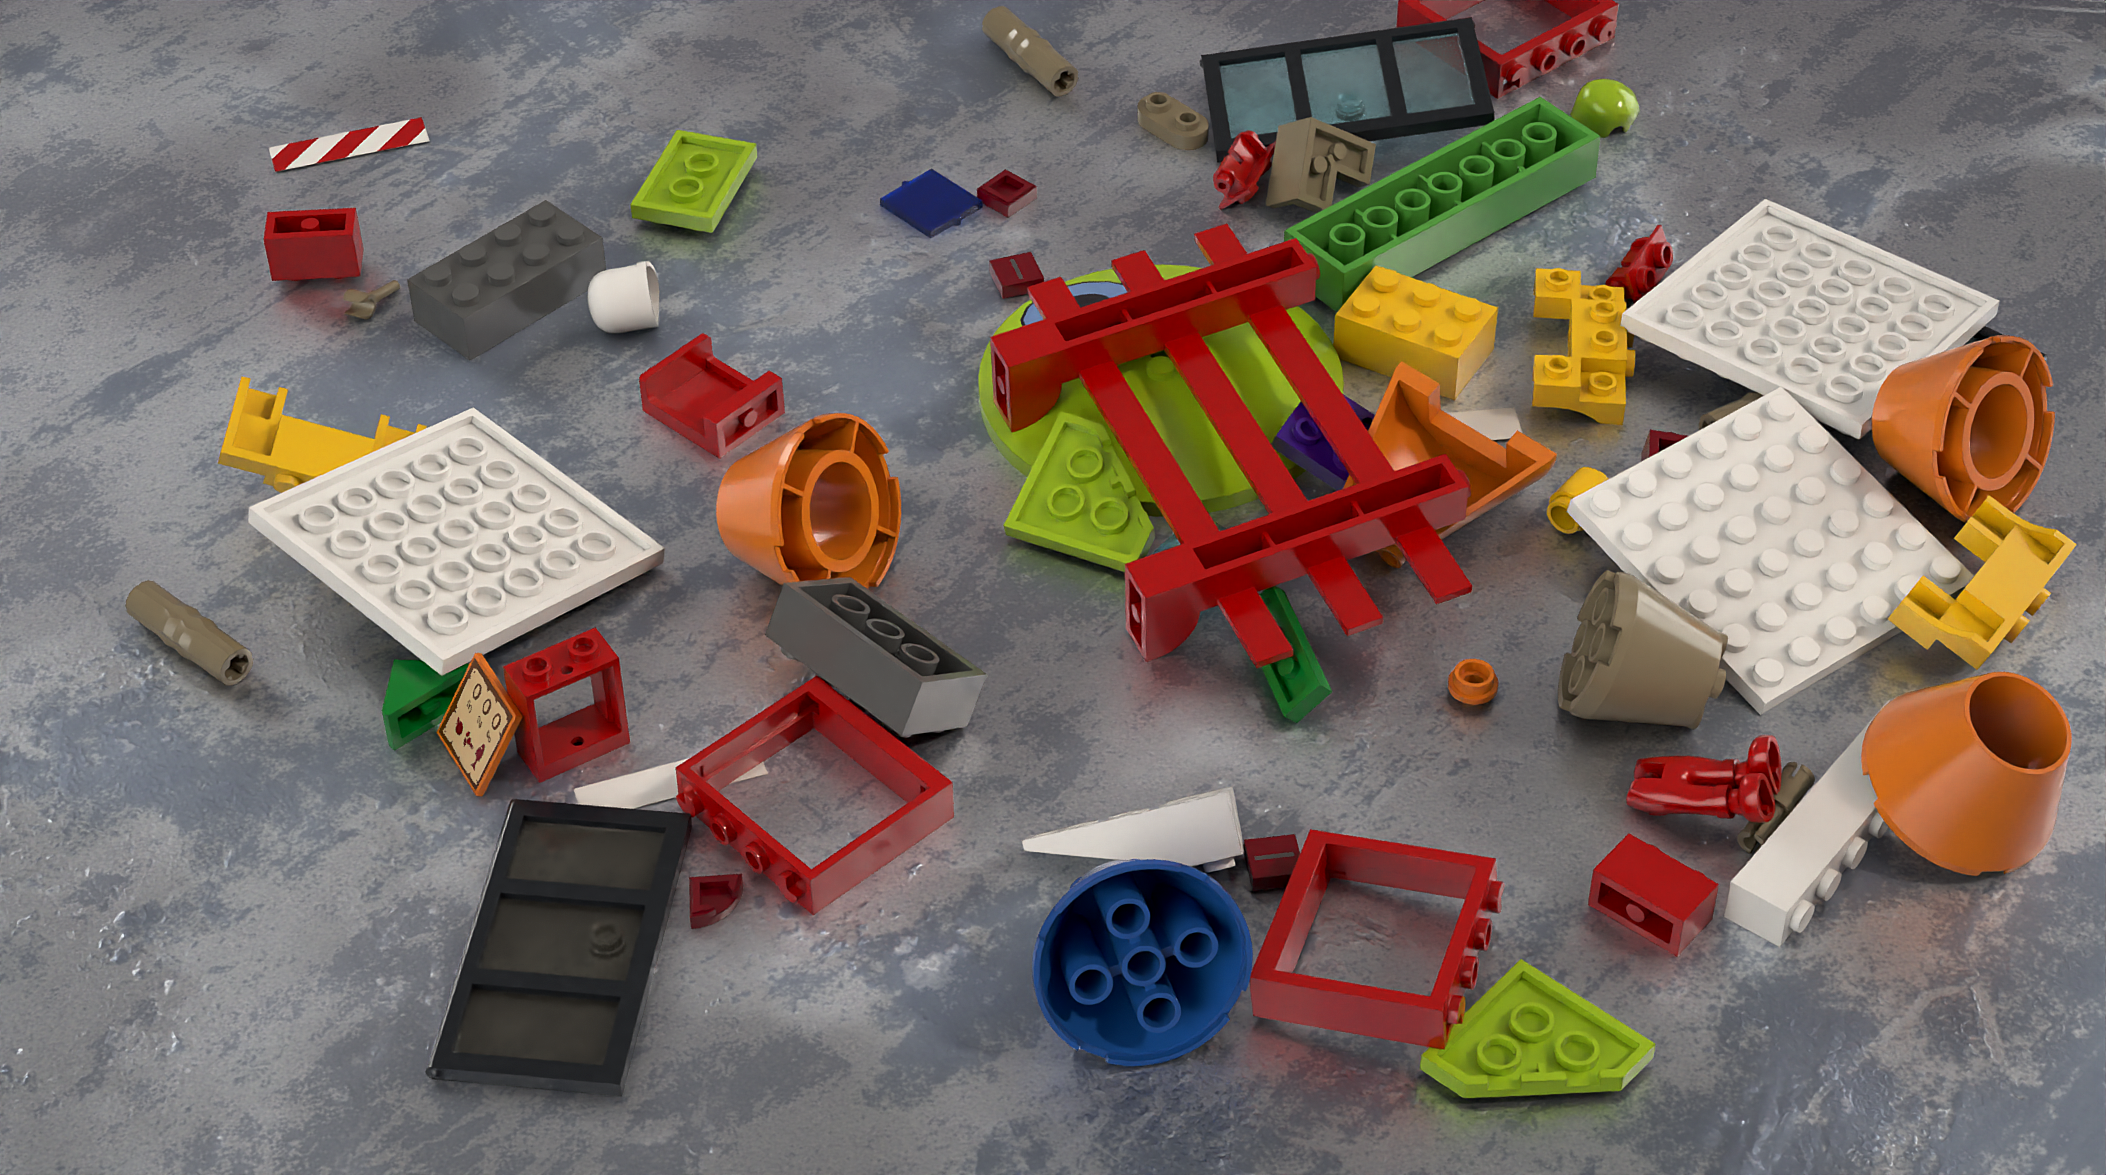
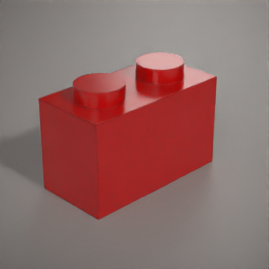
(313, 244)
(1653, 894)

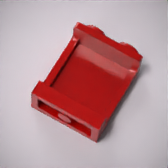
(709, 398)

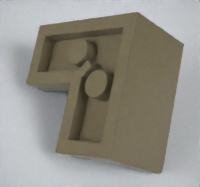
(1310, 159)

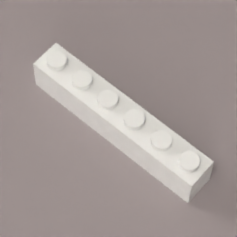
(1808, 851)

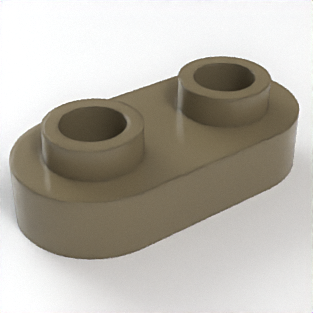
(1172, 121)

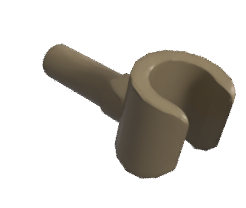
(364, 303)

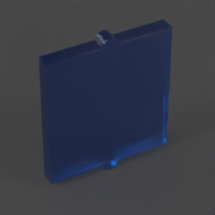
(931, 203)

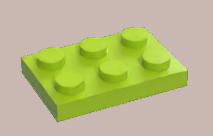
(694, 181)

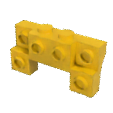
(1597, 352)
(290, 448)
(1991, 606)

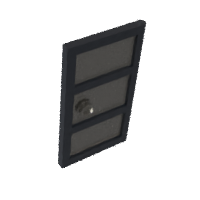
(562, 948)

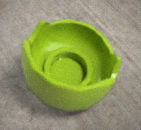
(1605, 106)

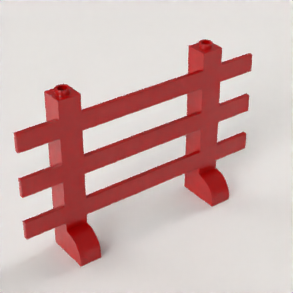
(1298, 535)

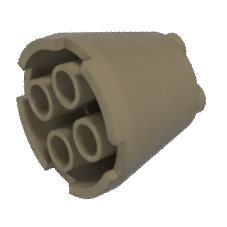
(1640, 658)

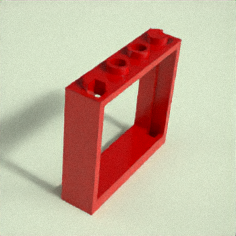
(1590, 26)
(861, 738)
(1362, 1008)

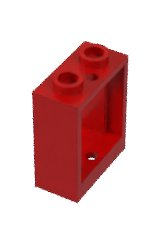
(598, 726)

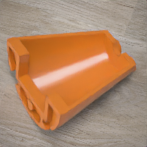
(1415, 429)

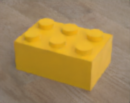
(1415, 323)

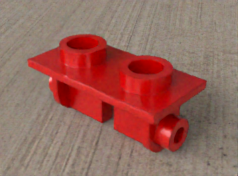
(1242, 168)
(1643, 265)

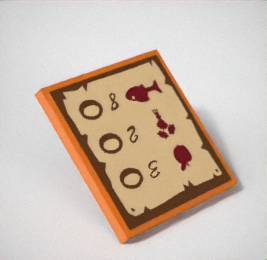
(479, 724)

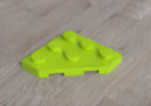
(1081, 499)
(1536, 1041)

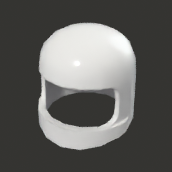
(625, 298)

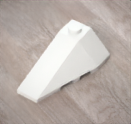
(1183, 831)

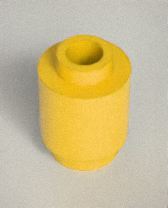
(1578, 483)

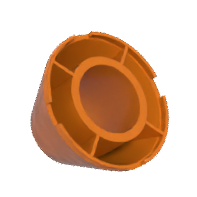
(1968, 423)
(814, 504)
(1970, 770)

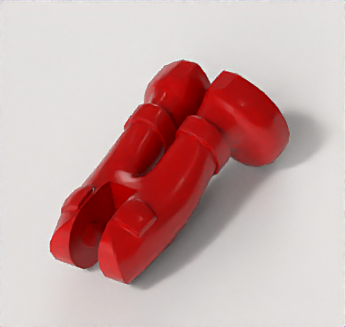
(1710, 785)

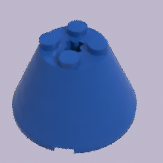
(1141, 961)

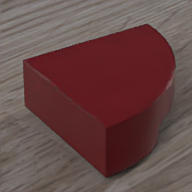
(713, 898)

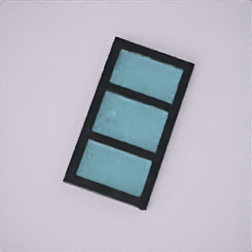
(1358, 82)

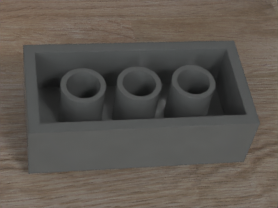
(506, 279)
(875, 656)

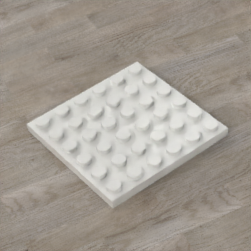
(1807, 313)
(456, 539)
(1770, 542)

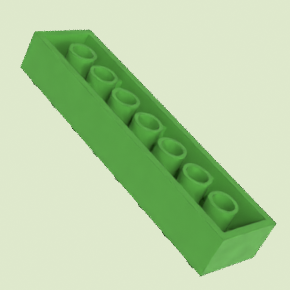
(1449, 198)

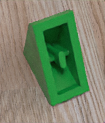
(417, 699)

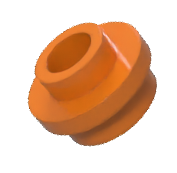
(1473, 682)

